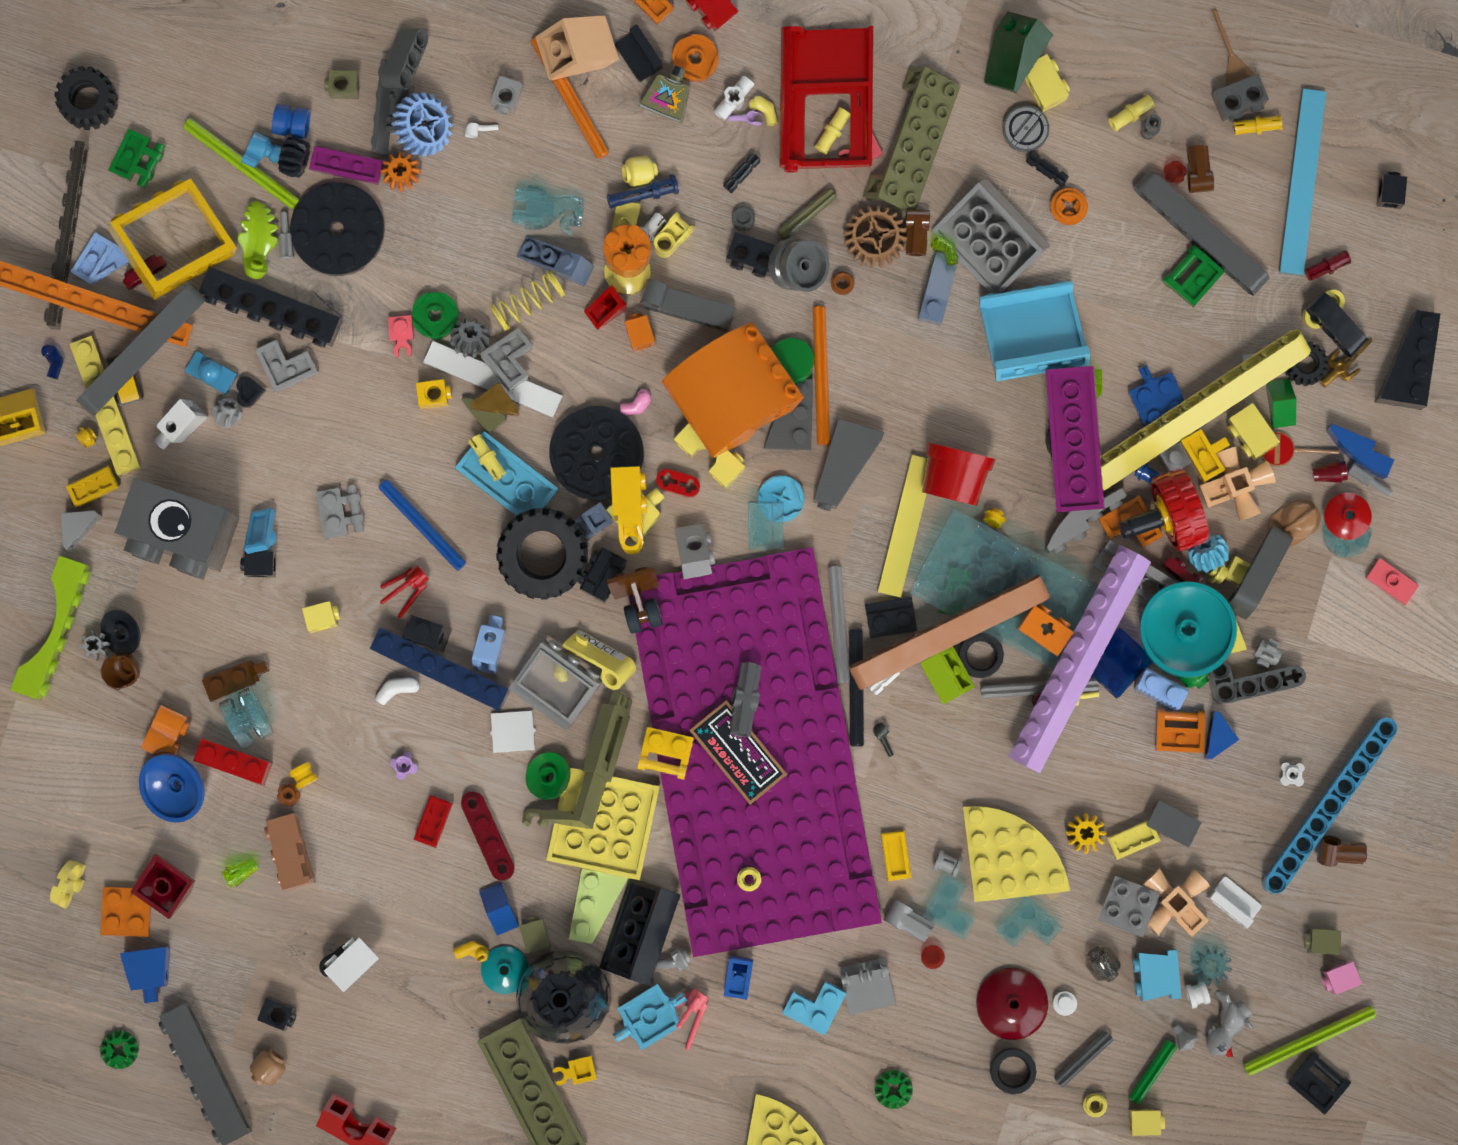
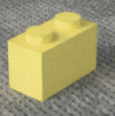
(1046, 84)
(1252, 432)

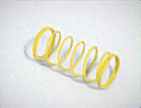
(550, 277)

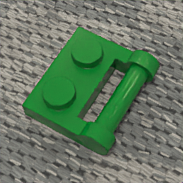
(1199, 281)

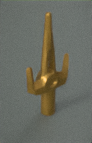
(1339, 368)

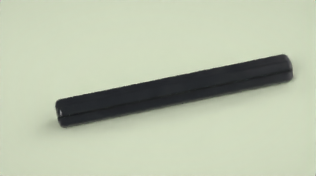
(855, 693)

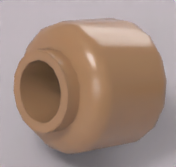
(267, 1067)

